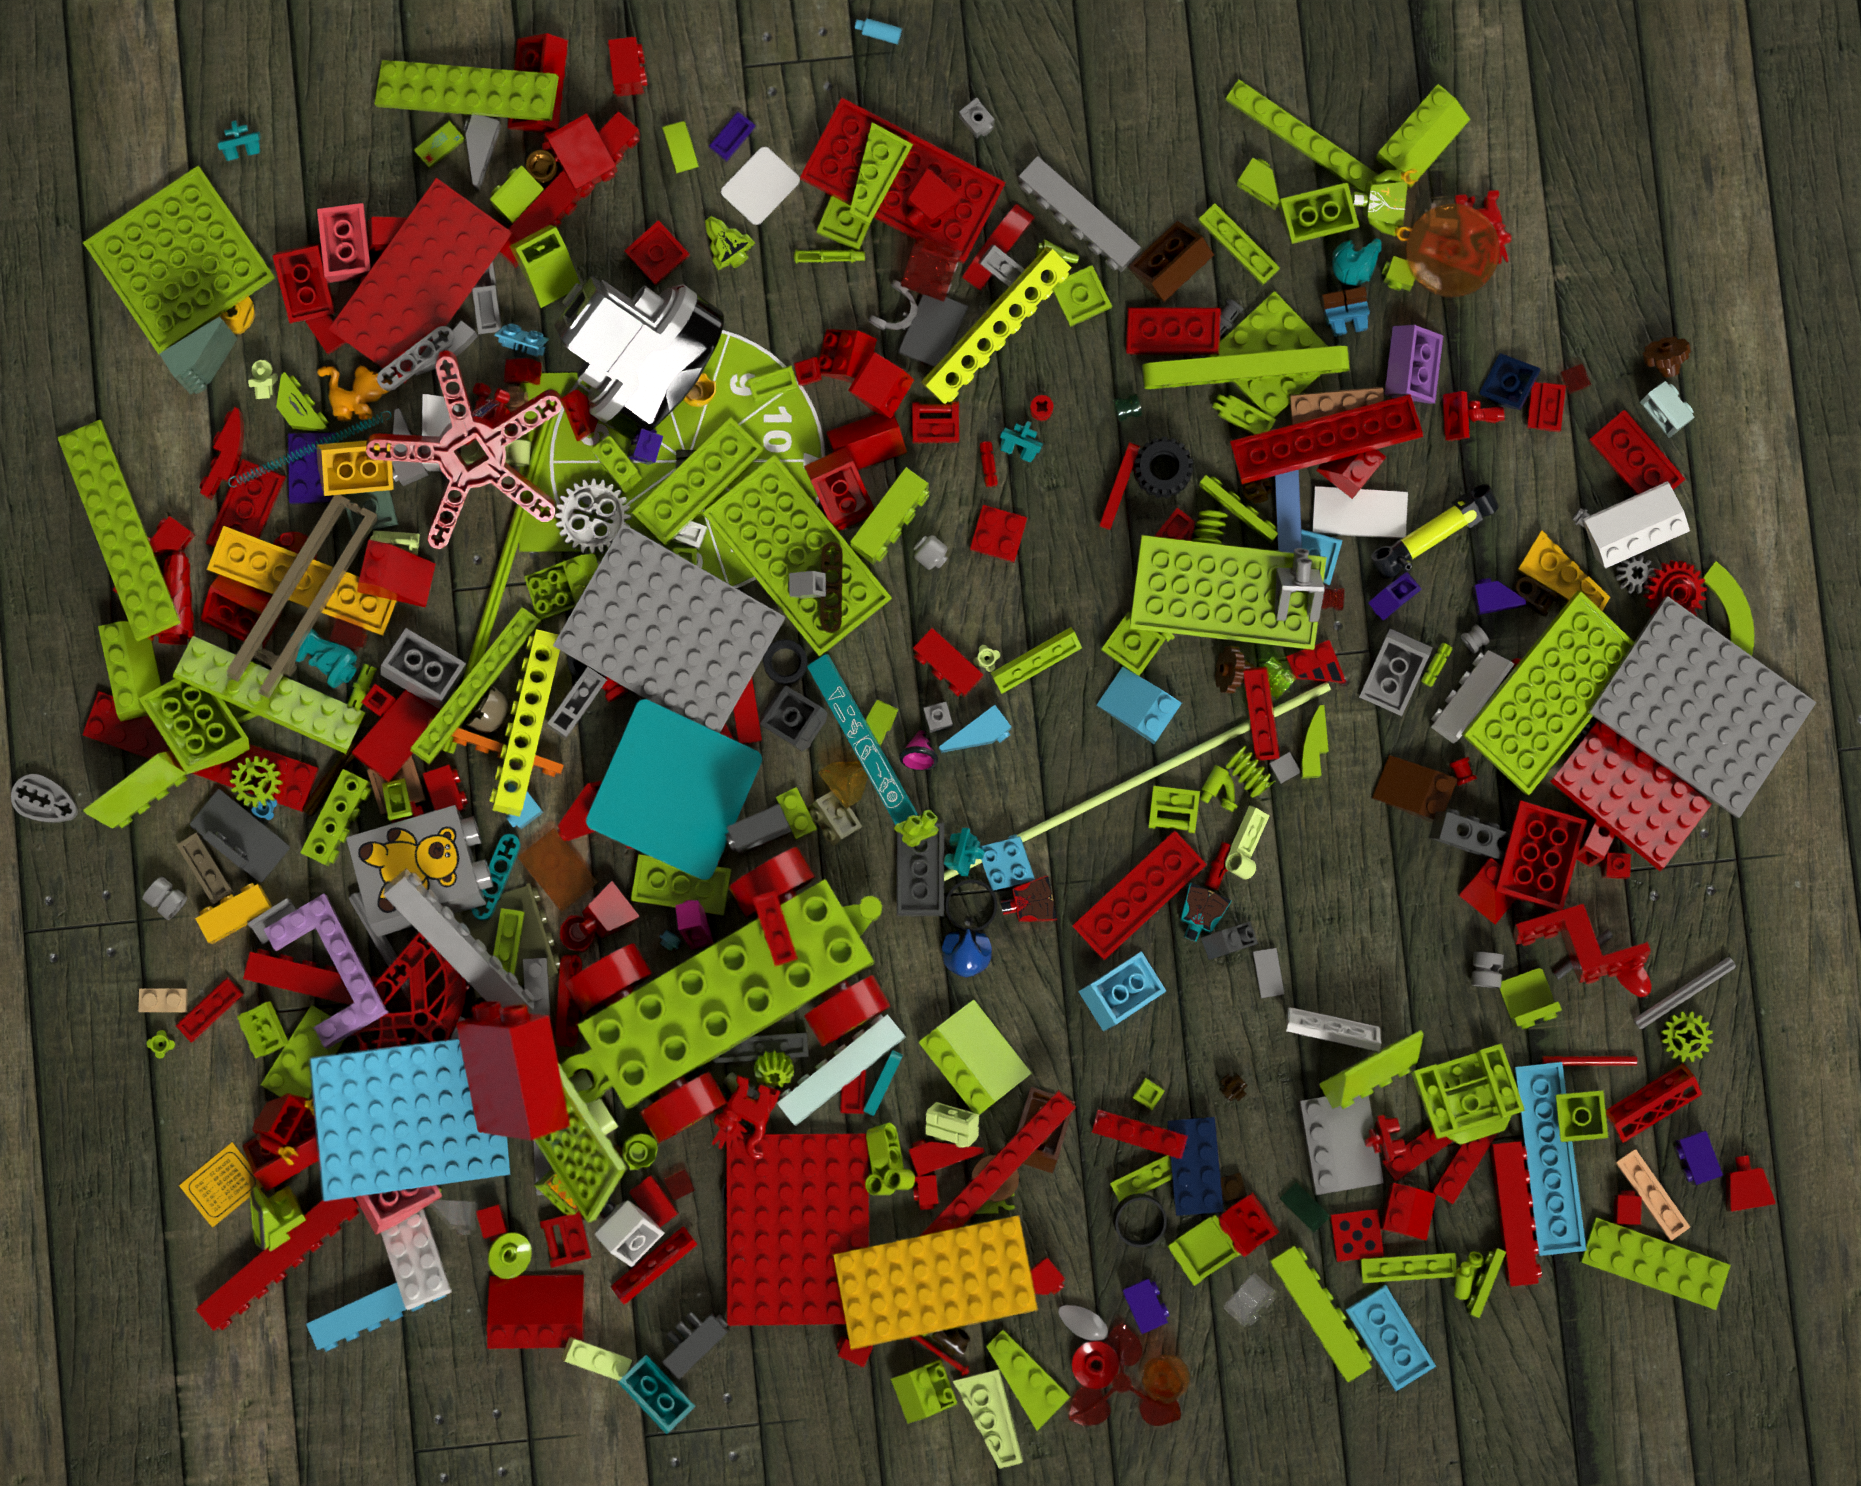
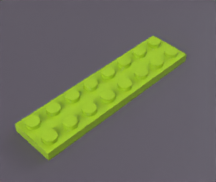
(466, 90)
(289, 705)

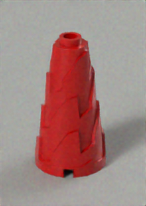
(177, 578)

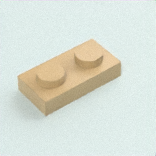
(163, 1000)

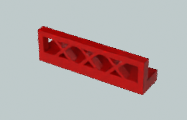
(1652, 1099)

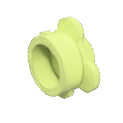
(980, 659)

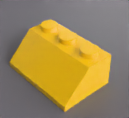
(349, 470)

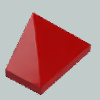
(578, 414)

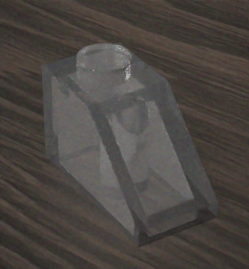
(457, 1214)

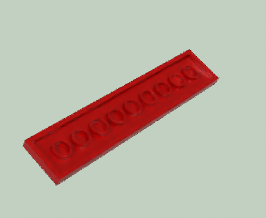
(144, 739)

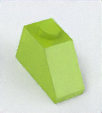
(1260, 182)

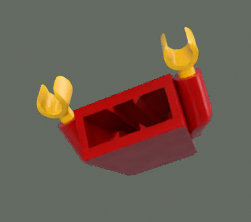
(278, 1123)

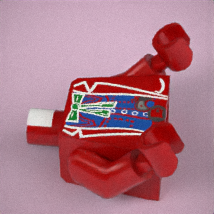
(489, 408)

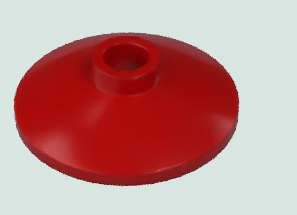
(1084, 1371)

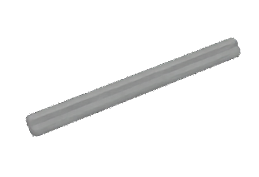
(382, 944)

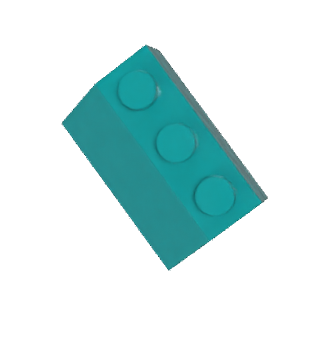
(656, 1394)

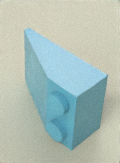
(1139, 704)
(1122, 991)

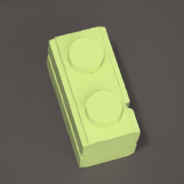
(952, 1124)

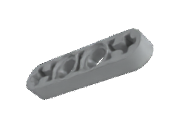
(413, 355)

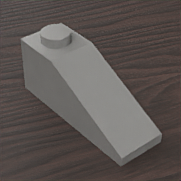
(481, 140)
(405, 471)
(576, 703)

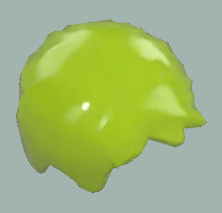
(639, 1151)

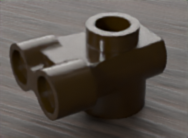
(953, 1341)

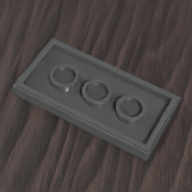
(921, 876)

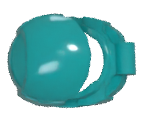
(1355, 266)

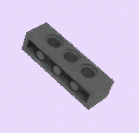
(1445, 831)

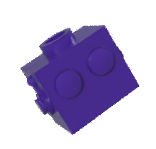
(645, 447)

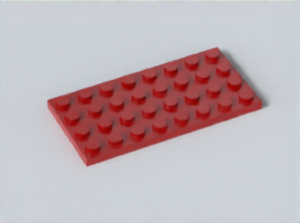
(838, 161)
(420, 276)

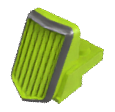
(274, 1216)

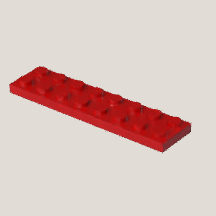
(1326, 439)

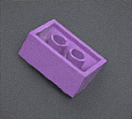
(1414, 363)

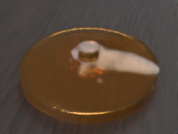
(1452, 250)

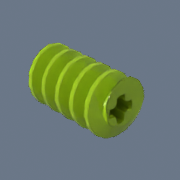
(1209, 526)
(1249, 772)

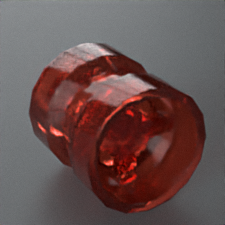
(1333, 598)

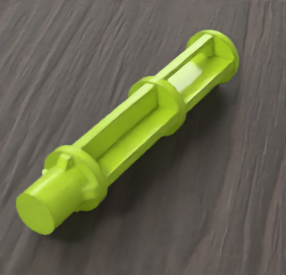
(829, 256)

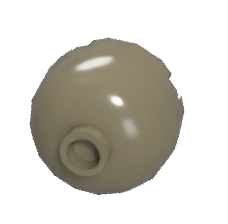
(489, 712)

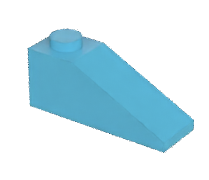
(984, 730)

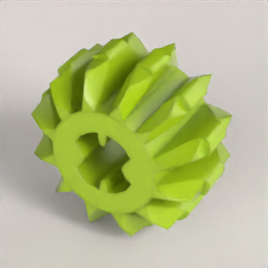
(773, 1069)

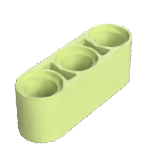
(598, 1108)

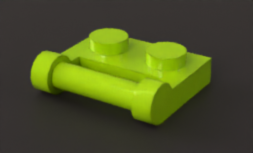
(1174, 801)

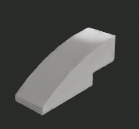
(487, 302)
(463, 338)

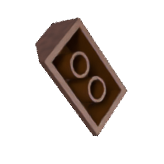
(1171, 260)

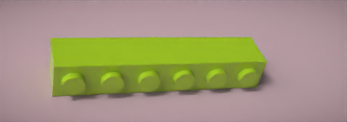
(1320, 1313)

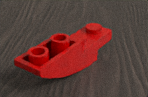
(230, 446)

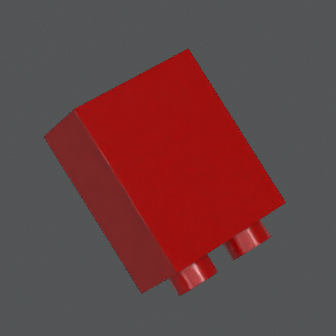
(512, 1071)

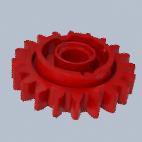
(1674, 576)

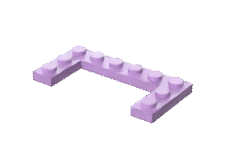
(367, 1002)

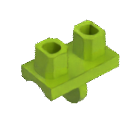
(917, 828)

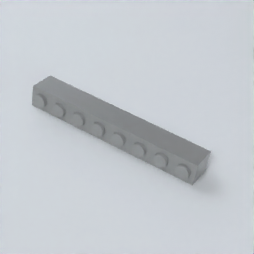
(454, 941)

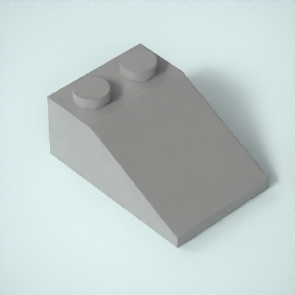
(1395, 672)

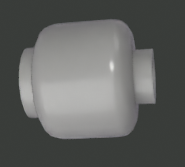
(930, 552)

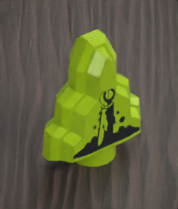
(727, 244)

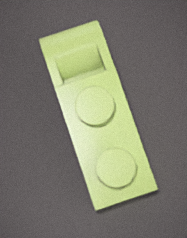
(516, 452)
(1245, 842)

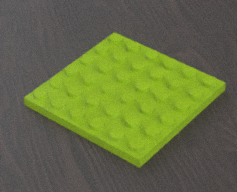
(179, 260)

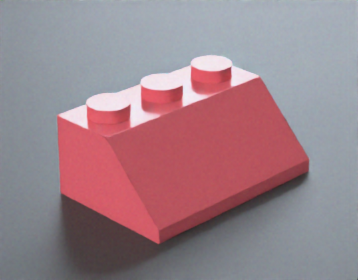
(344, 242)

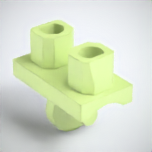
(262, 379)

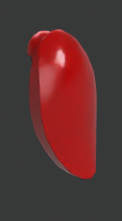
(1635, 981)

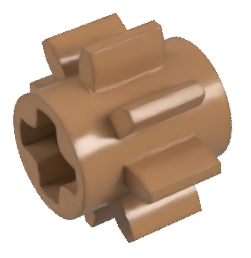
(517, 397)

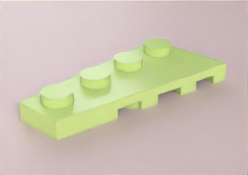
(989, 1407)

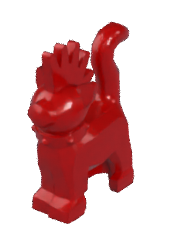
(1493, 214)
(753, 1110)

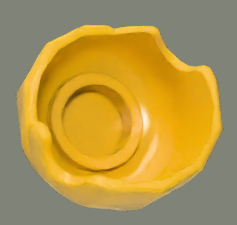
(702, 392)

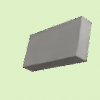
(1268, 973)

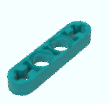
(500, 878)

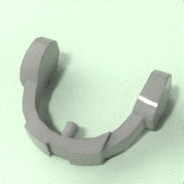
(881, 324)

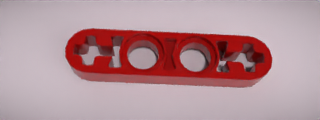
(1119, 486)
(567, 1024)

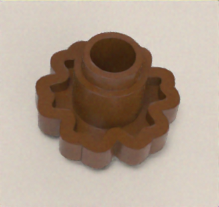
(1667, 355)
(1230, 669)

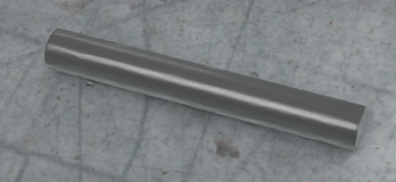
(1567, 967)

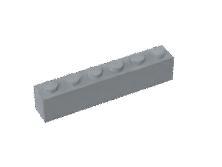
(1078, 214)

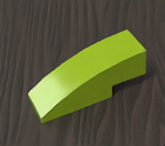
(1314, 745)

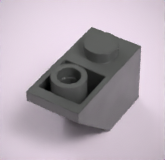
(1229, 940)

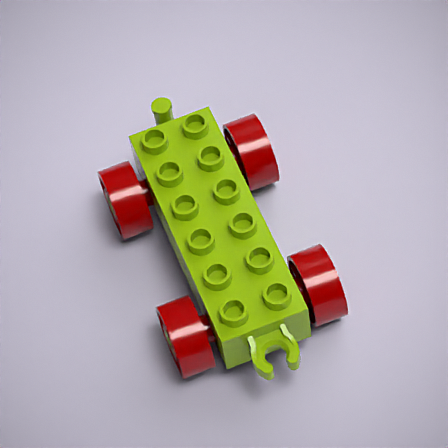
(723, 997)

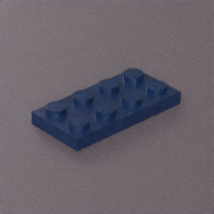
(1198, 1172)

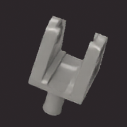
(1295, 579)

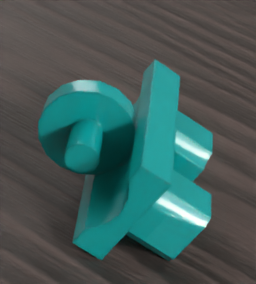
(230, 145)
(1031, 446)
(966, 852)

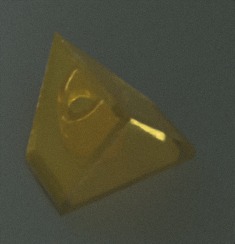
(846, 781)

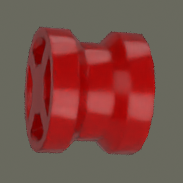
(1039, 411)

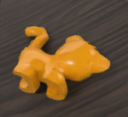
(364, 390)

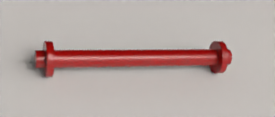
(941, 1354)

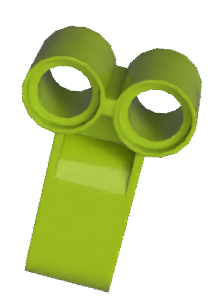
(886, 1162)

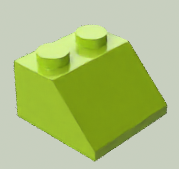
(1581, 1116)

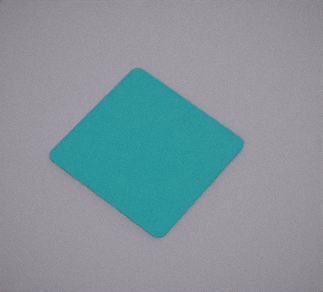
(673, 789)

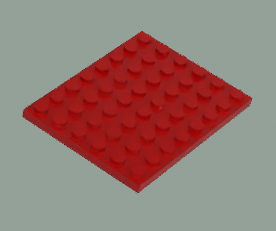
(788, 1224)

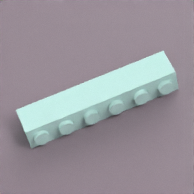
(840, 1070)

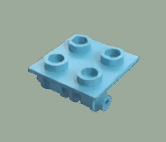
(512, 333)
(1006, 863)

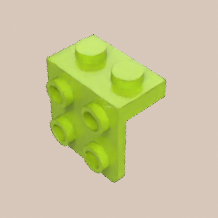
(1529, 998)

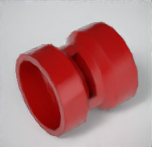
(613, 690)

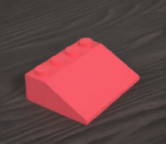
(393, 1207)

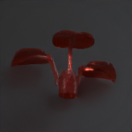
(1089, 1404)

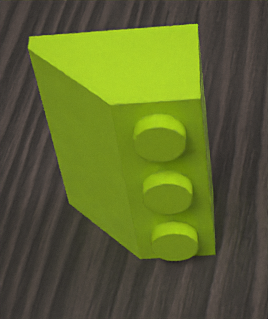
(1318, 213)

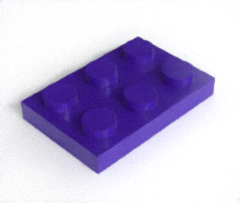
(303, 473)

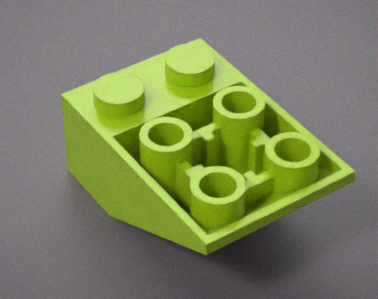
(546, 265)
(561, 585)

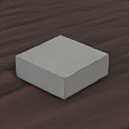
(1284, 768)

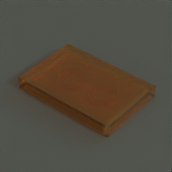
(557, 870)

